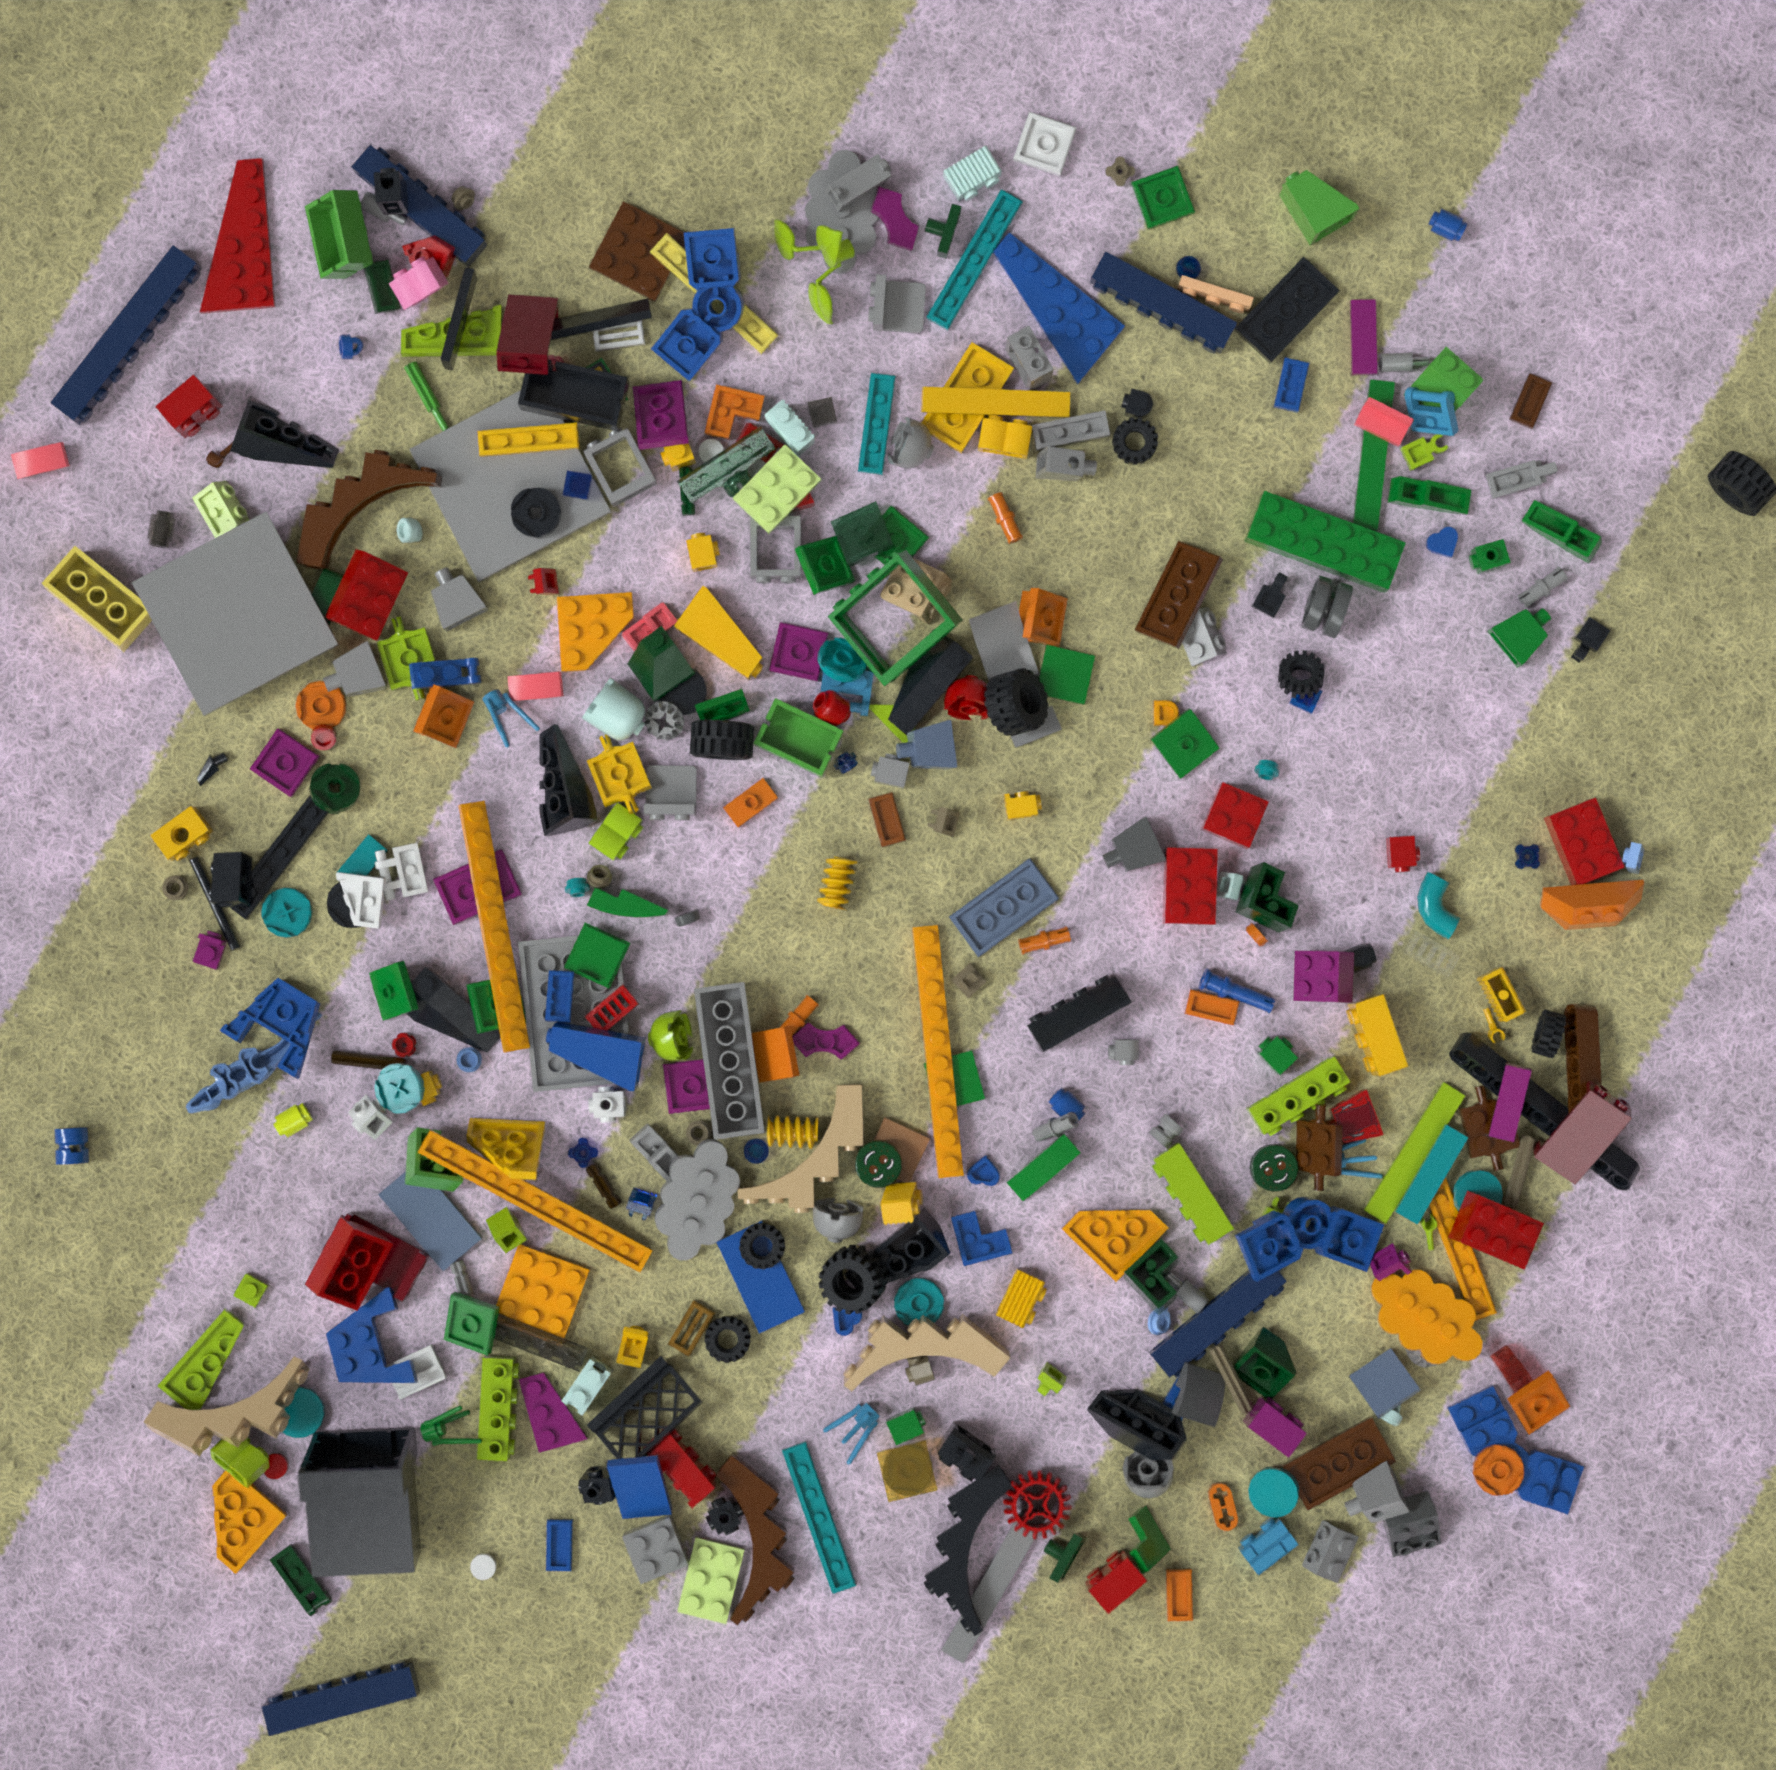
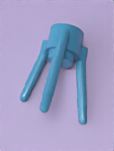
(496, 705)
(1357, 1159)
(865, 1417)

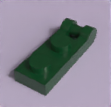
(300, 1580)

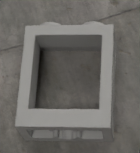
(1031, 366)
(631, 489)
(786, 576)

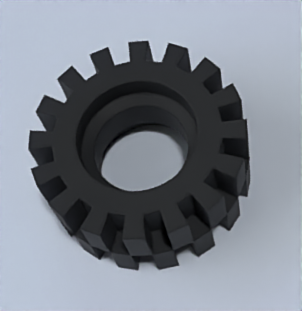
(1145, 430)
(1302, 662)
(1548, 1033)
(748, 1253)
(721, 1353)

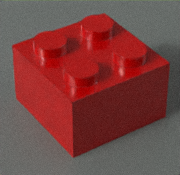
(189, 407)
(1234, 815)
(1115, 1581)

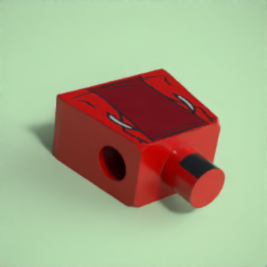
(1356, 1117)

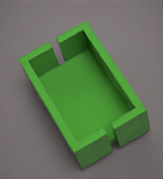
(339, 234)
(798, 738)

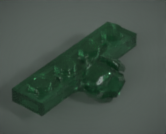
(727, 467)

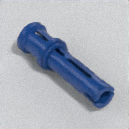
(1225, 987)

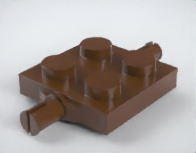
(1476, 1126)
(1319, 1147)

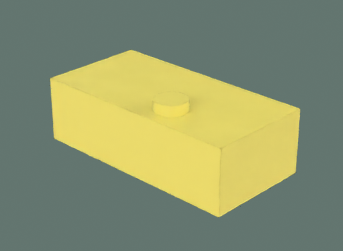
(98, 598)

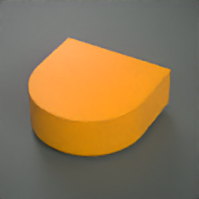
(1164, 712)

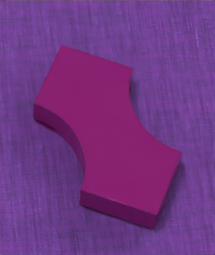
(889, 209)
(837, 1041)

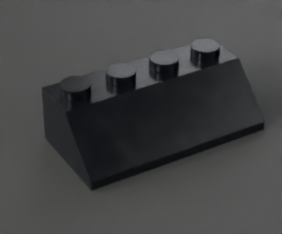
(1079, 1013)

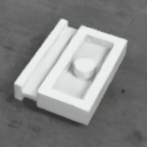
(427, 1370)

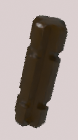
(603, 1185)

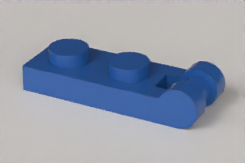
(444, 673)

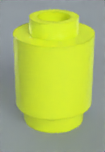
(292, 1120)

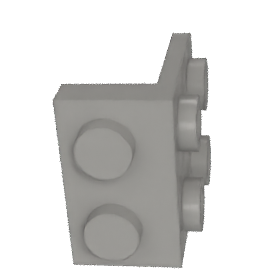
(897, 305)
(671, 792)

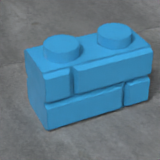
(1267, 1545)

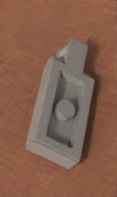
(1519, 478)

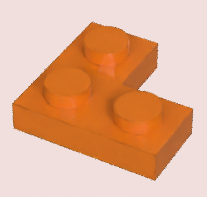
(730, 403)

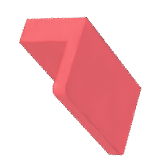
(1383, 421)

